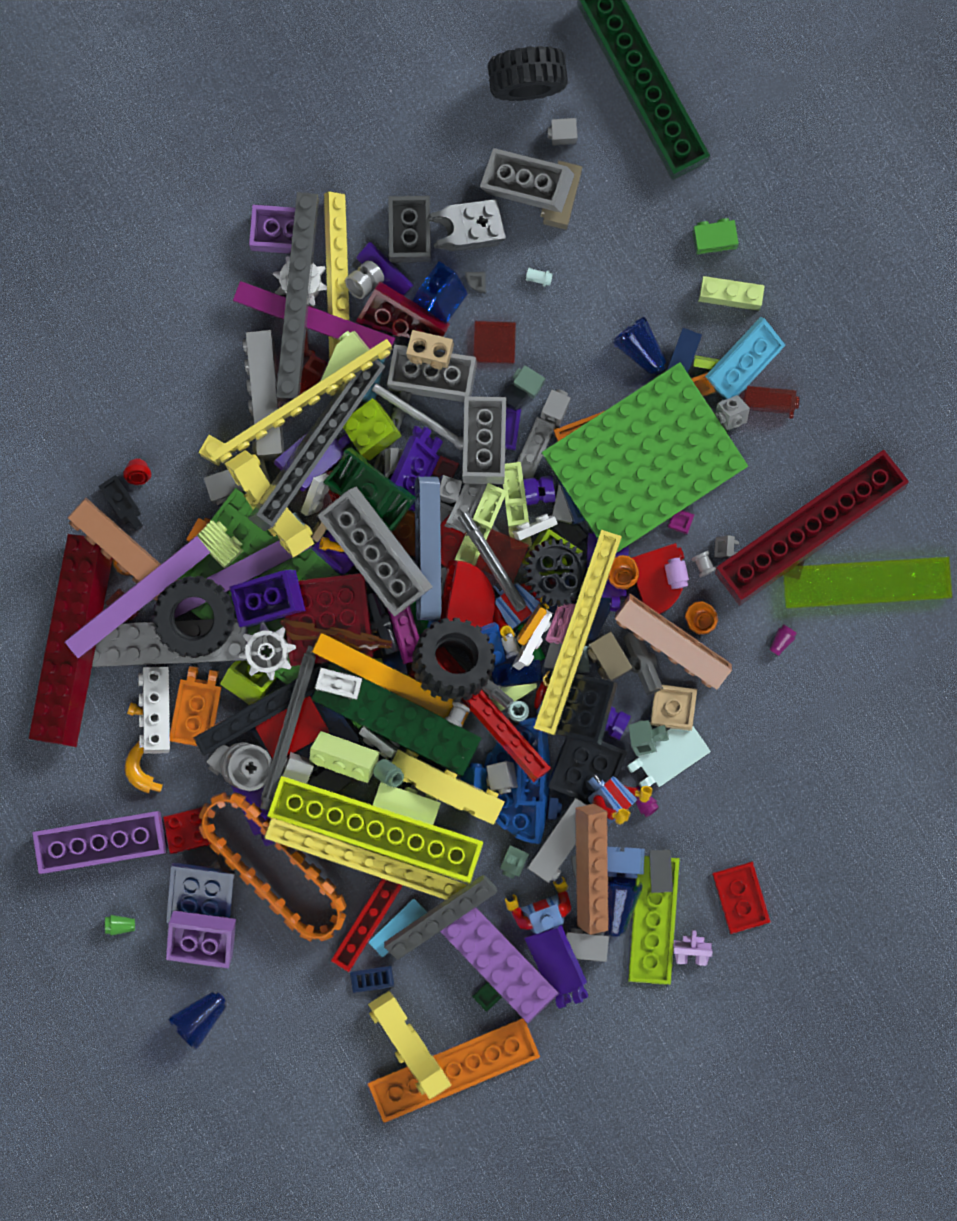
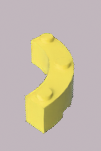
(291, 532)
(447, 787)
(408, 1045)

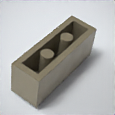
(562, 219)

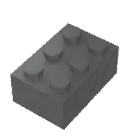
(409, 229)

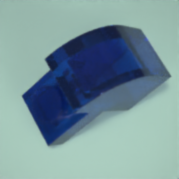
(507, 675)

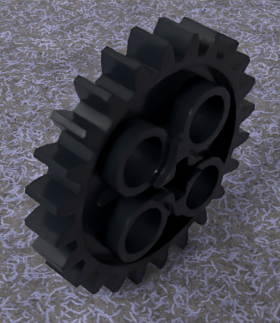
(553, 552)

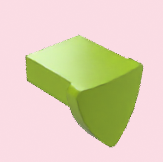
(704, 362)

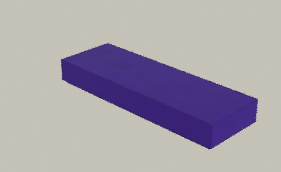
(392, 276)

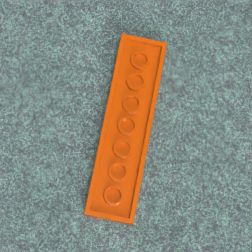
(463, 1066)

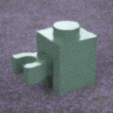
(644, 737)
(513, 862)

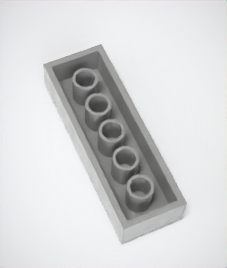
(262, 387)
(374, 551)

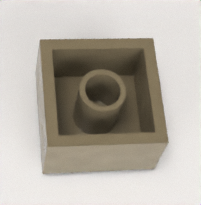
(609, 658)

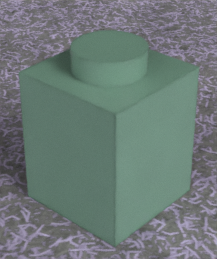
(528, 381)

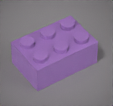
(271, 229)
(200, 939)

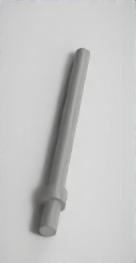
(458, 441)

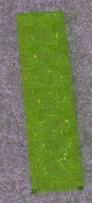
(868, 582)

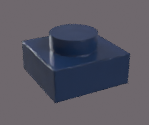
(554, 808)

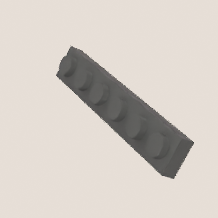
(440, 917)

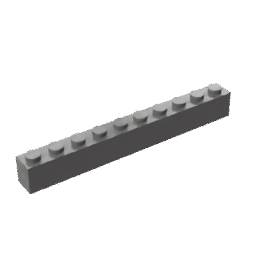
(297, 296)
(313, 447)

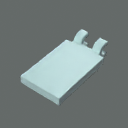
(671, 756)

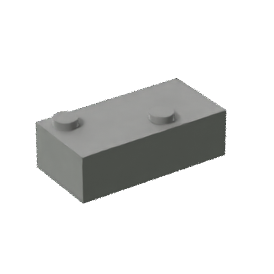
(527, 180)
(423, 380)
(484, 440)
(556, 846)

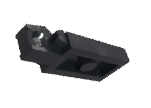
(121, 501)

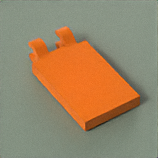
(195, 706)

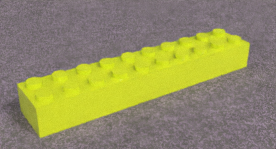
(376, 829)

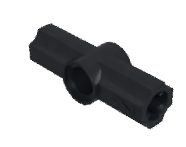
(381, 623)

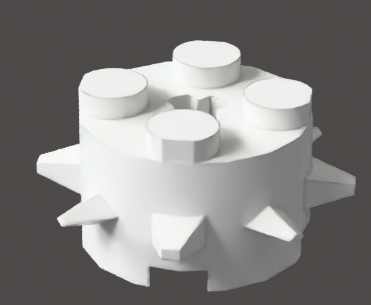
(316, 284)
(258, 643)

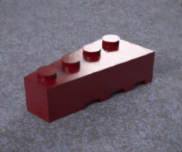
(398, 314)

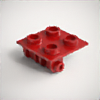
(184, 831)

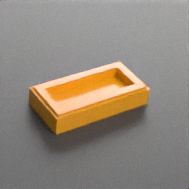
(531, 625)

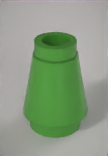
(118, 925)

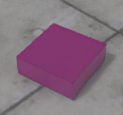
(681, 522)

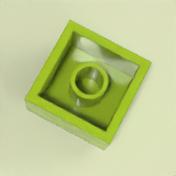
(371, 429)

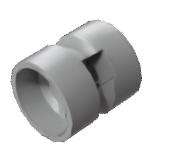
(364, 279)

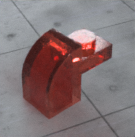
(312, 373)

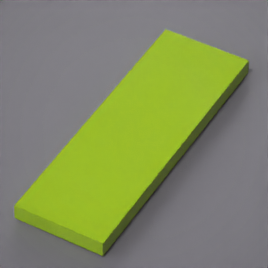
(653, 930)

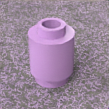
(676, 573)

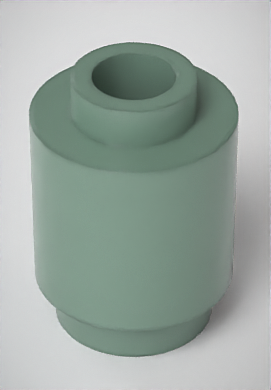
(388, 773)

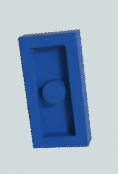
(495, 638)

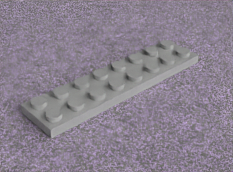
(140, 645)

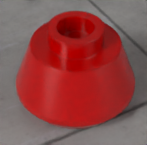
(137, 472)

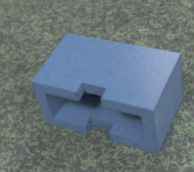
(628, 862)

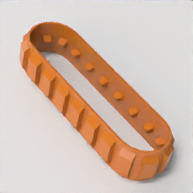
(263, 890)

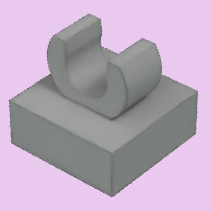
(725, 546)

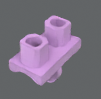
(692, 946)

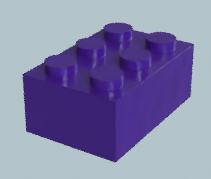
(267, 598)

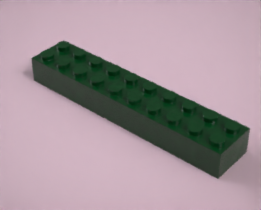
(645, 85)

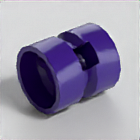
(532, 493)
(617, 723)

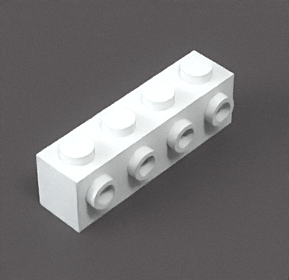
(155, 710)

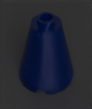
(641, 346)
(622, 901)
(198, 1018)

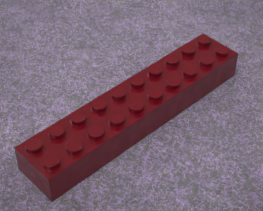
(811, 527)
(63, 675)

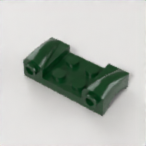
(384, 496)

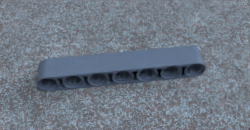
(428, 545)

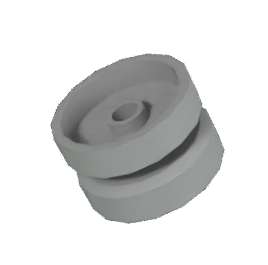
(234, 763)

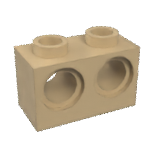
(432, 344)

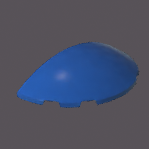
(527, 804)

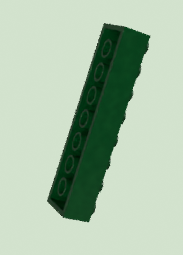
(404, 723)

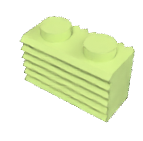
(221, 546)

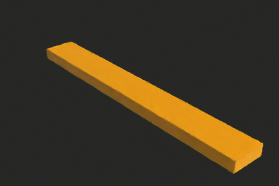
(381, 675)

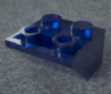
(441, 292)

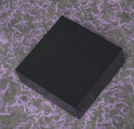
(514, 397)

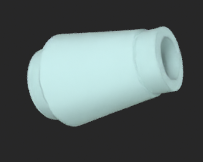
(518, 707)

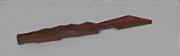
(306, 631)

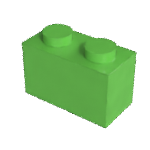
(715, 236)

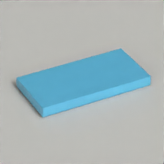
(745, 359)

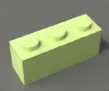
(731, 293)
(343, 756)
(407, 803)

